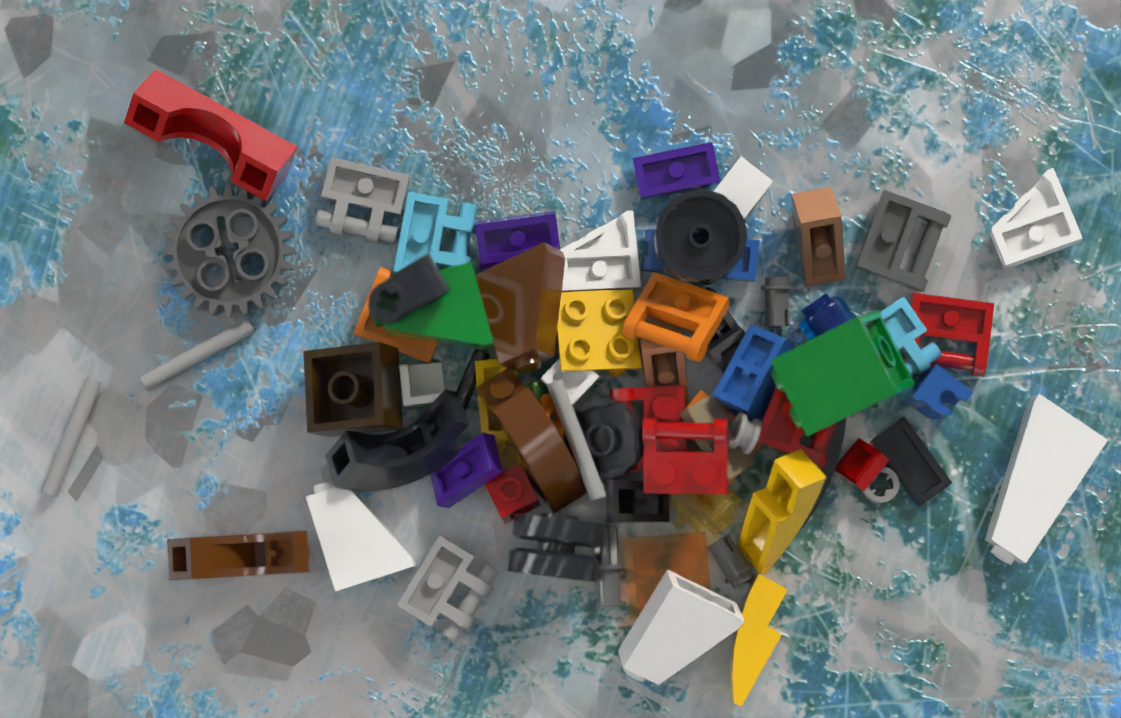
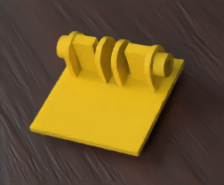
(592, 332)

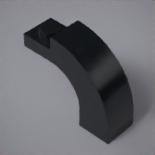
(399, 457)

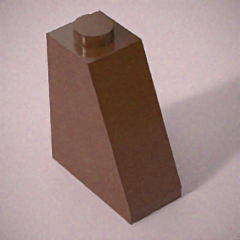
(524, 306)

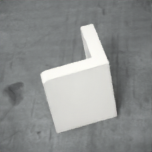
(744, 186)
(575, 381)
(421, 383)

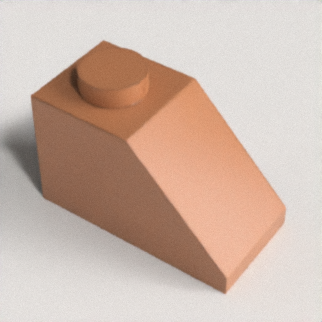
(819, 236)
(663, 364)

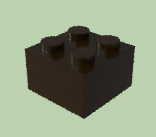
(353, 389)

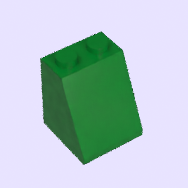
(451, 320)
(841, 372)

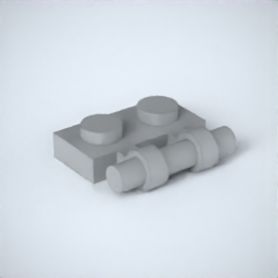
(367, 188)
(437, 580)

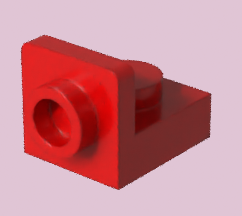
(512, 493)

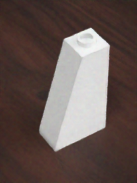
(1042, 473)

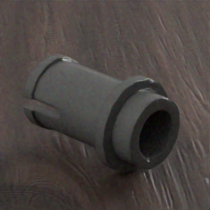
(776, 301)
(731, 561)

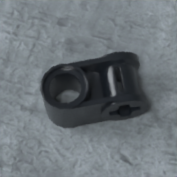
(414, 286)

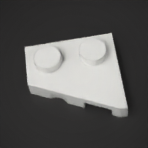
(1036, 224)
(604, 258)

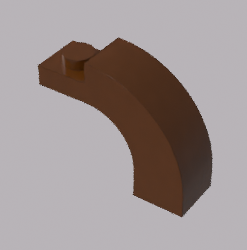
(534, 439)
(238, 555)

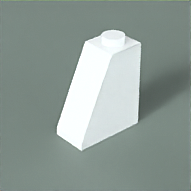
(353, 538)
(676, 628)

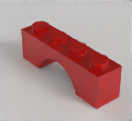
(170, 110)

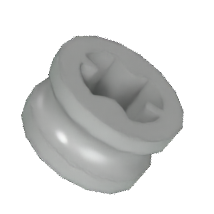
(744, 433)
(887, 494)

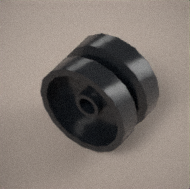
(710, 215)
(555, 546)

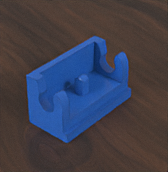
(748, 378)
(934, 390)

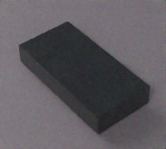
(911, 461)

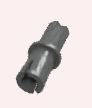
(608, 571)

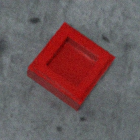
(861, 464)

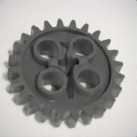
(194, 262)

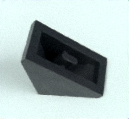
(630, 504)

